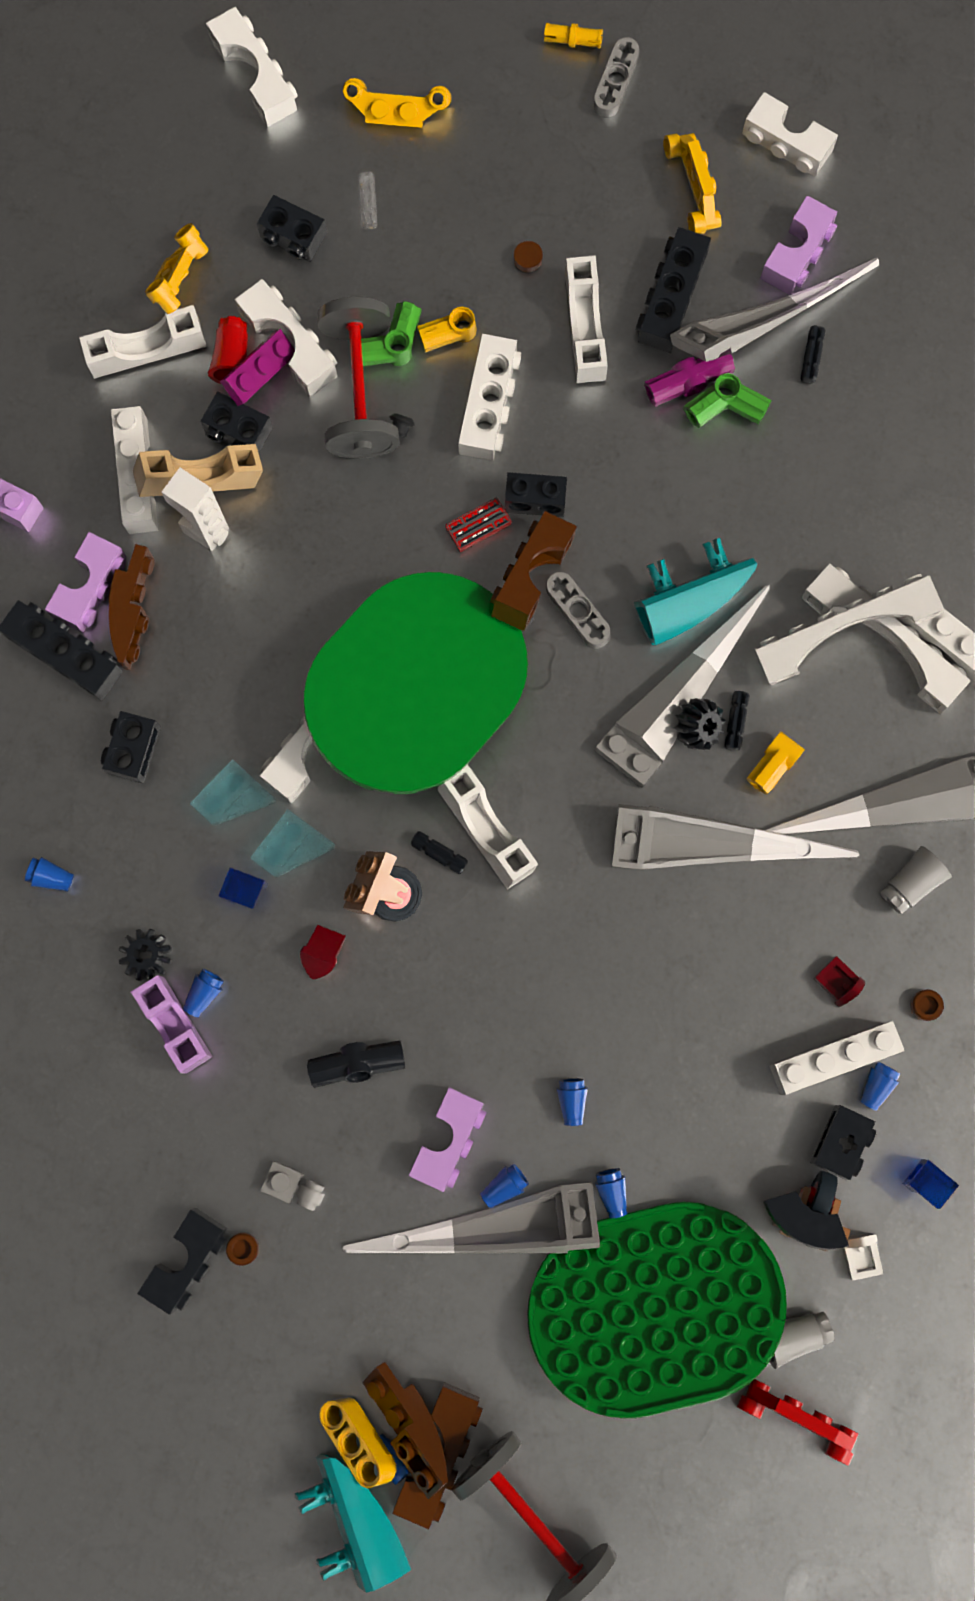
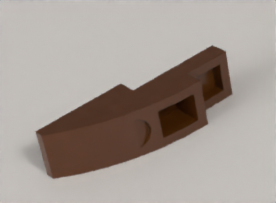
(126, 617)
(417, 1435)

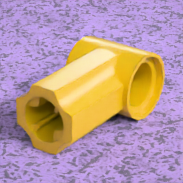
(444, 330)
(777, 759)

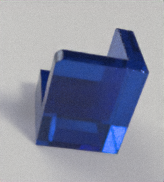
(242, 888)
(930, 1183)

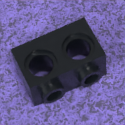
(296, 223)
(240, 419)
(535, 494)
(139, 748)

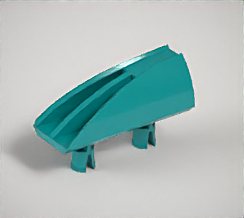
(683, 606)
(368, 1536)

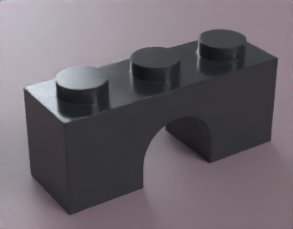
(170, 1288)

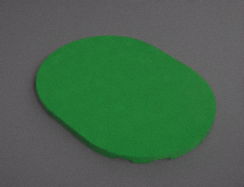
(414, 683)
(661, 1314)

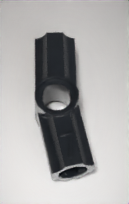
(355, 1063)

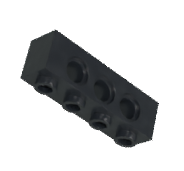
(684, 247)
(19, 627)

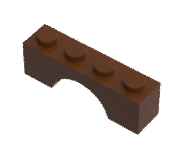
(547, 544)
(453, 1415)

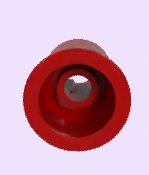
(229, 347)

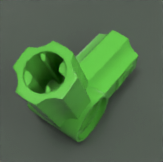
(402, 332)
(712, 402)

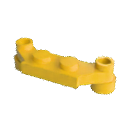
(395, 108)
(701, 183)
(175, 268)

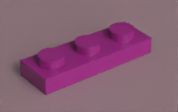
(258, 367)

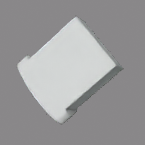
(862, 1256)

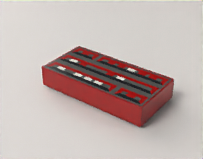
(478, 524)

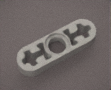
(614, 65)
(570, 588)

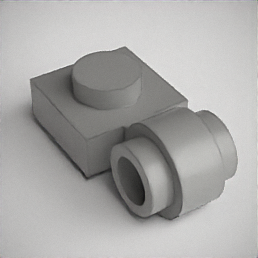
(284, 1183)

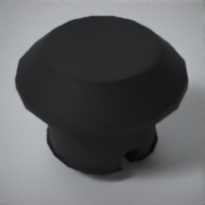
(402, 423)

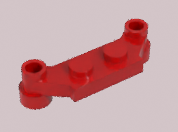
(841, 1439)

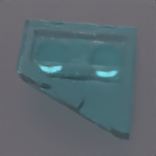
(231, 795)
(290, 845)

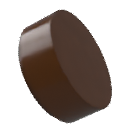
(528, 256)
(927, 1005)
(242, 1249)

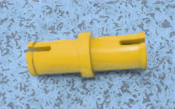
(573, 35)

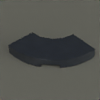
(805, 1225)

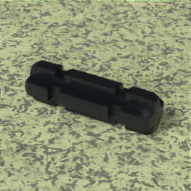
(813, 354)
(737, 720)
(439, 852)

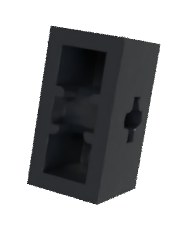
(829, 1152)

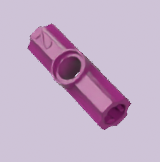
(687, 378)

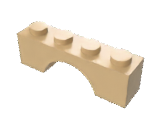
(229, 469)

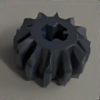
(700, 724)
(141, 945)

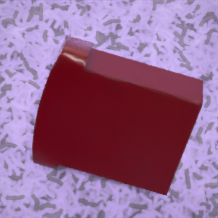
(321, 952)
(840, 981)

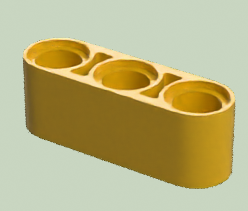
(371, 1449)

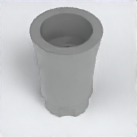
(915, 880)
(802, 1336)

